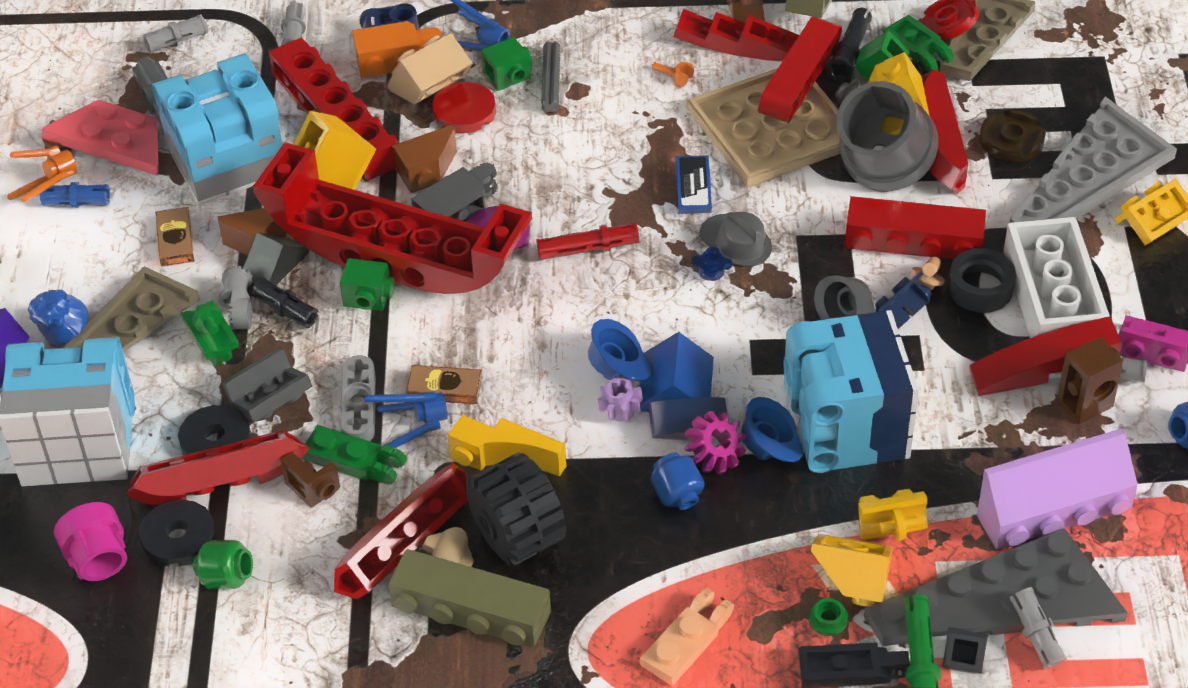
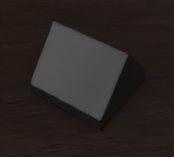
(965, 650)

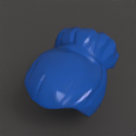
(58, 315)

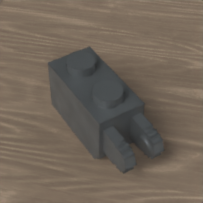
(459, 193)

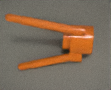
(56, 168)

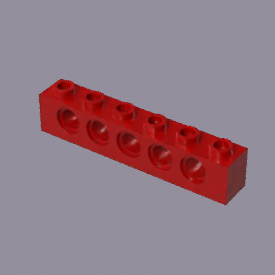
(319, 90)

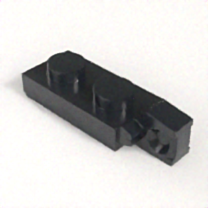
(850, 665)

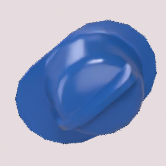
(617, 352)
(771, 431)

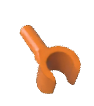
(681, 73)

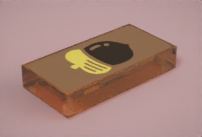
(174, 236)
(456, 384)

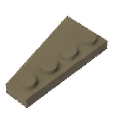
(992, 29)
(138, 309)

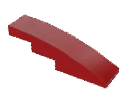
(727, 35)
(1037, 357)

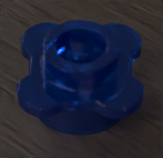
(711, 264)

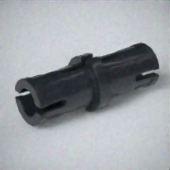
(285, 303)

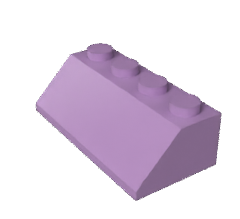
(1057, 489)

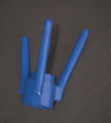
(489, 32)
(427, 406)

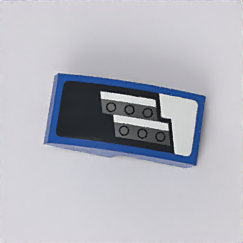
(693, 184)

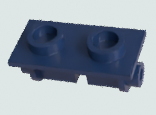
(907, 295)

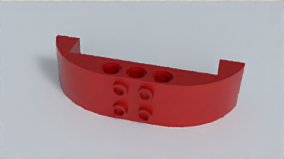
(418, 245)

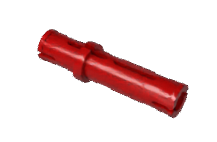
(581, 242)

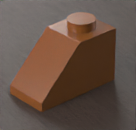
(425, 158)

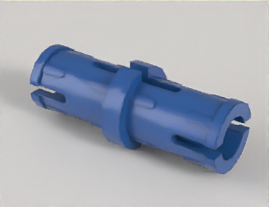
(76, 195)

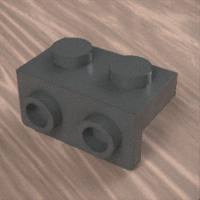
(266, 386)

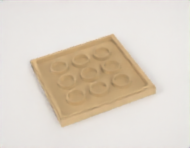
(762, 145)

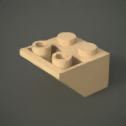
(429, 69)

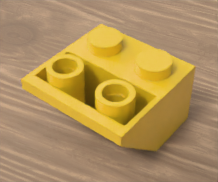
(338, 149)

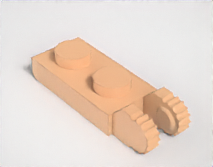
(686, 638)

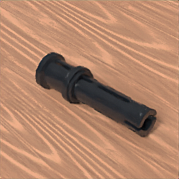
(846, 52)

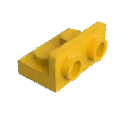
(1157, 212)

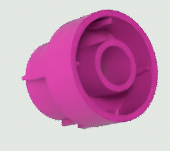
(92, 541)

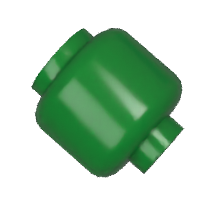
(223, 564)

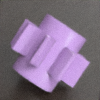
(620, 399)

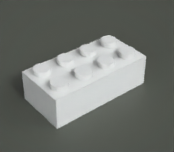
(1053, 274)

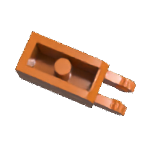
(381, 46)

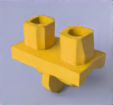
(892, 515)

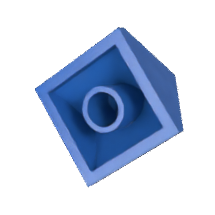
(678, 371)

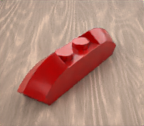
(951, 160)
(213, 467)
(402, 528)

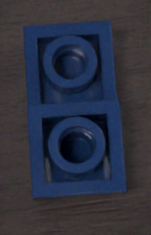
(674, 416)

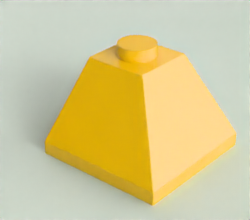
(902, 73)
(855, 566)

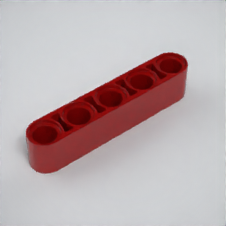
(799, 69)

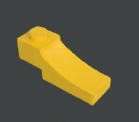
(483, 445)

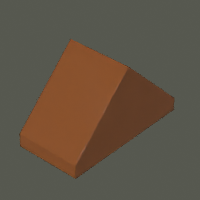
(241, 228)

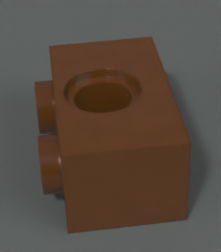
(1090, 380)

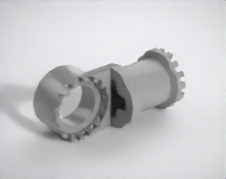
(235, 297)

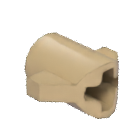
(450, 545)

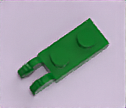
(920, 42)
(353, 455)

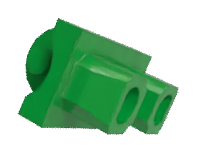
(211, 332)

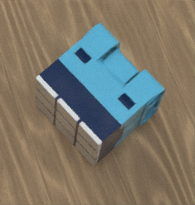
(851, 390)

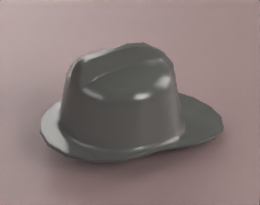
(737, 237)
(843, 297)

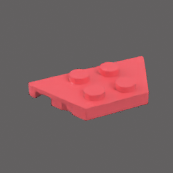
(110, 134)

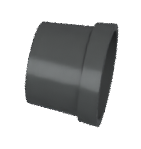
(904, 155)

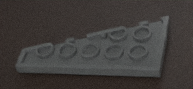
(979, 594)

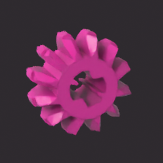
(704, 432)

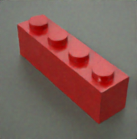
(913, 228)

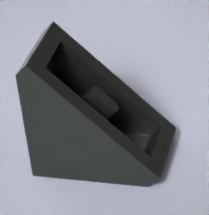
(273, 257)

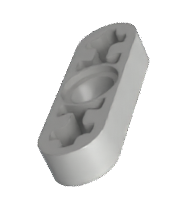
(351, 388)

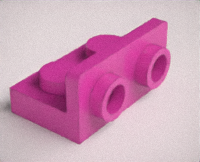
(1154, 343)

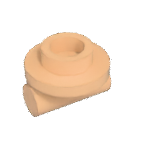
(929, 277)

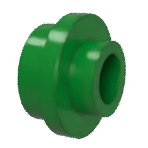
(828, 609)

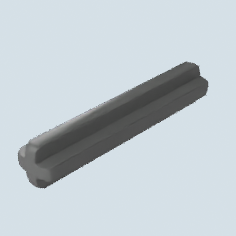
(550, 77)

